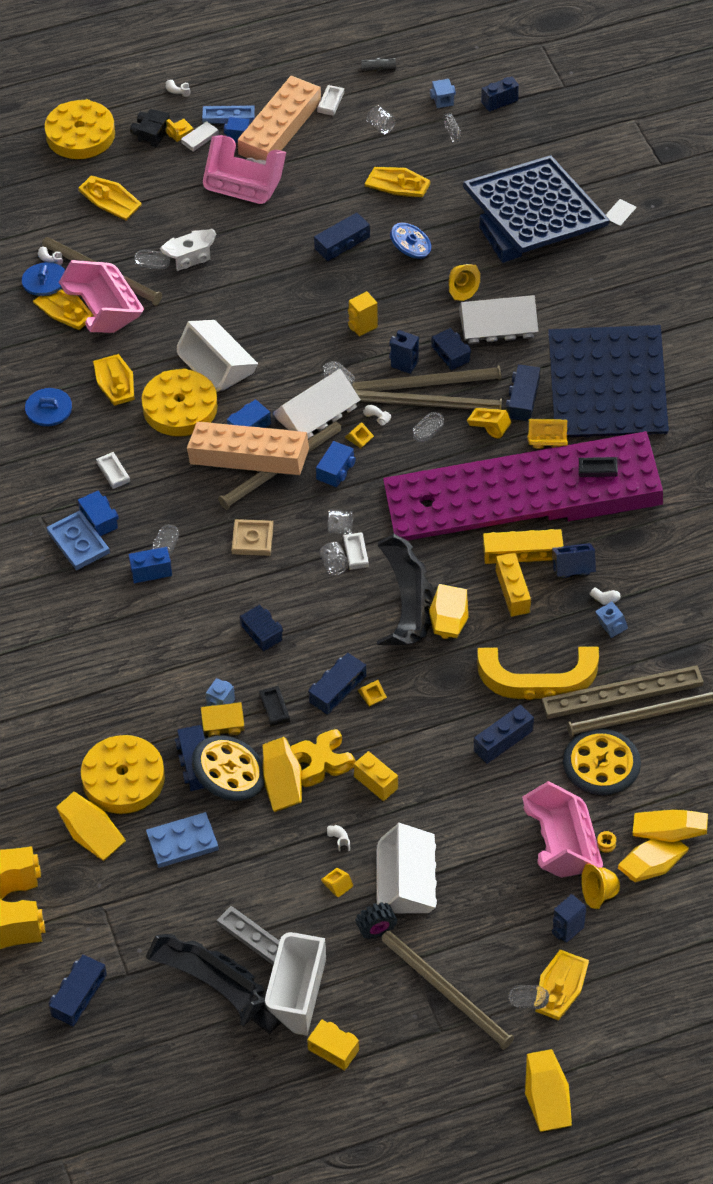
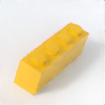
(526, 544)

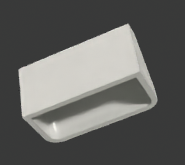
(499, 319)
(214, 354)
(318, 405)
(406, 870)
(296, 980)

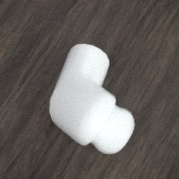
(605, 597)

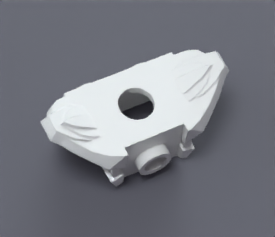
(190, 248)

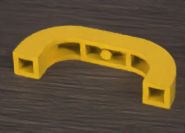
(536, 685)

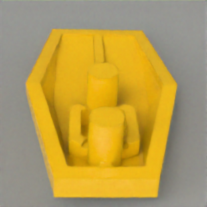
(397, 181)
(110, 197)
(64, 308)
(115, 379)
(449, 611)
(281, 774)
(670, 825)
(90, 826)
(652, 859)
(563, 981)
(547, 1091)

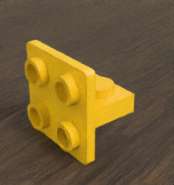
(547, 432)

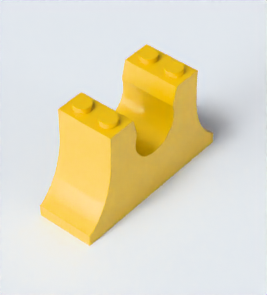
(19, 920)

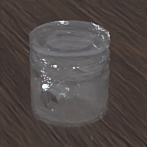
(379, 117)
(344, 524)
(335, 560)

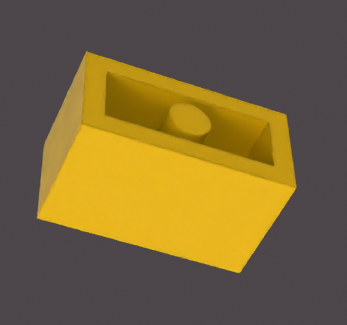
(362, 313)
(222, 719)
(376, 776)
(333, 1044)

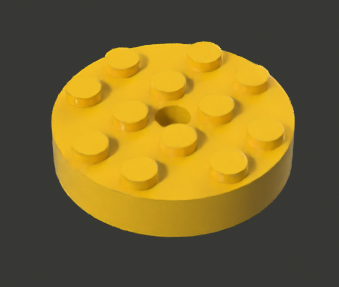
(79, 129)
(177, 418)
(104, 777)

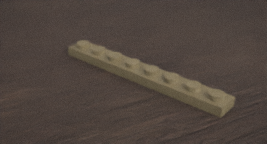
(622, 692)

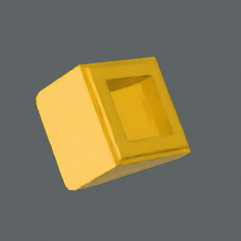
(359, 435)
(372, 693)
(337, 882)

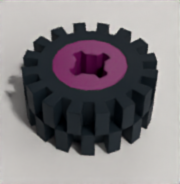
(376, 920)

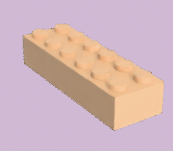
(279, 119)
(248, 448)

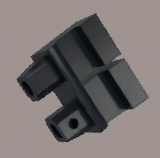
(152, 126)

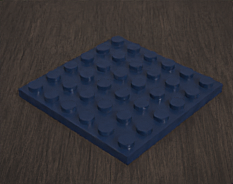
(536, 203)
(608, 380)

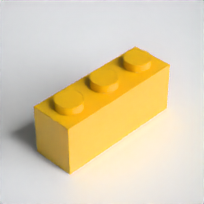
(513, 584)

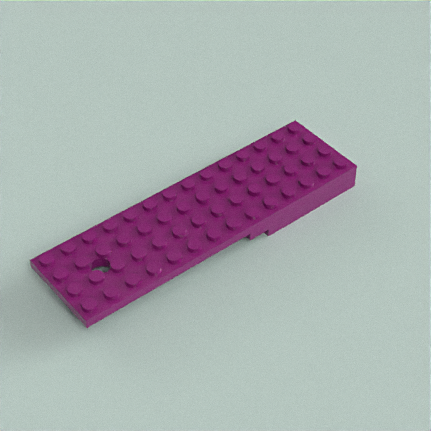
(524, 488)

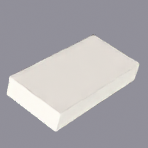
(330, 100)
(199, 136)
(113, 470)
(355, 551)

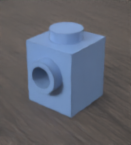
(442, 93)
(613, 623)
(220, 693)

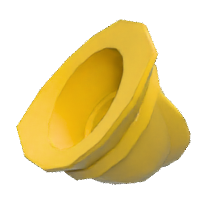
(464, 281)
(598, 885)

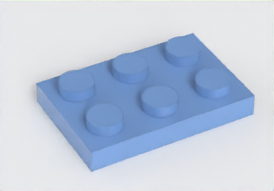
(78, 540)
(182, 840)

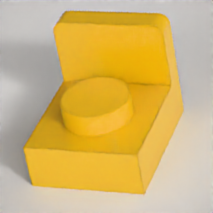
(178, 130)

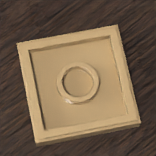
(252, 537)

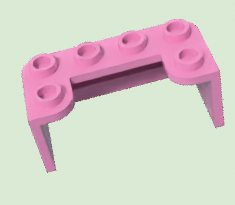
(240, 176)
(104, 293)
(565, 829)

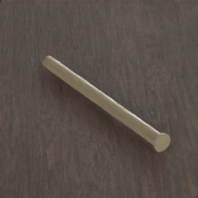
(137, 288)
(428, 380)
(428, 400)
(262, 477)
(638, 714)
(448, 990)

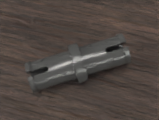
(378, 64)

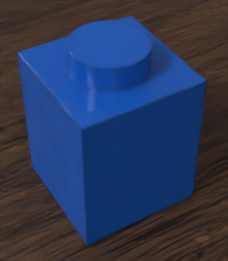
(236, 127)

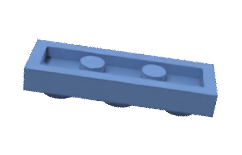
(221, 114)

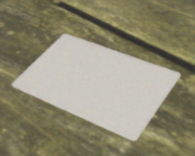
(620, 212)

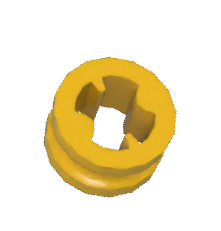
(606, 848)

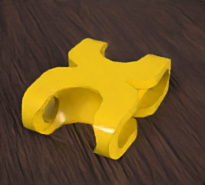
(322, 758)

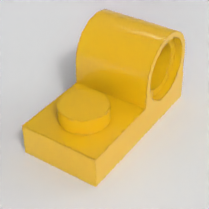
(494, 421)

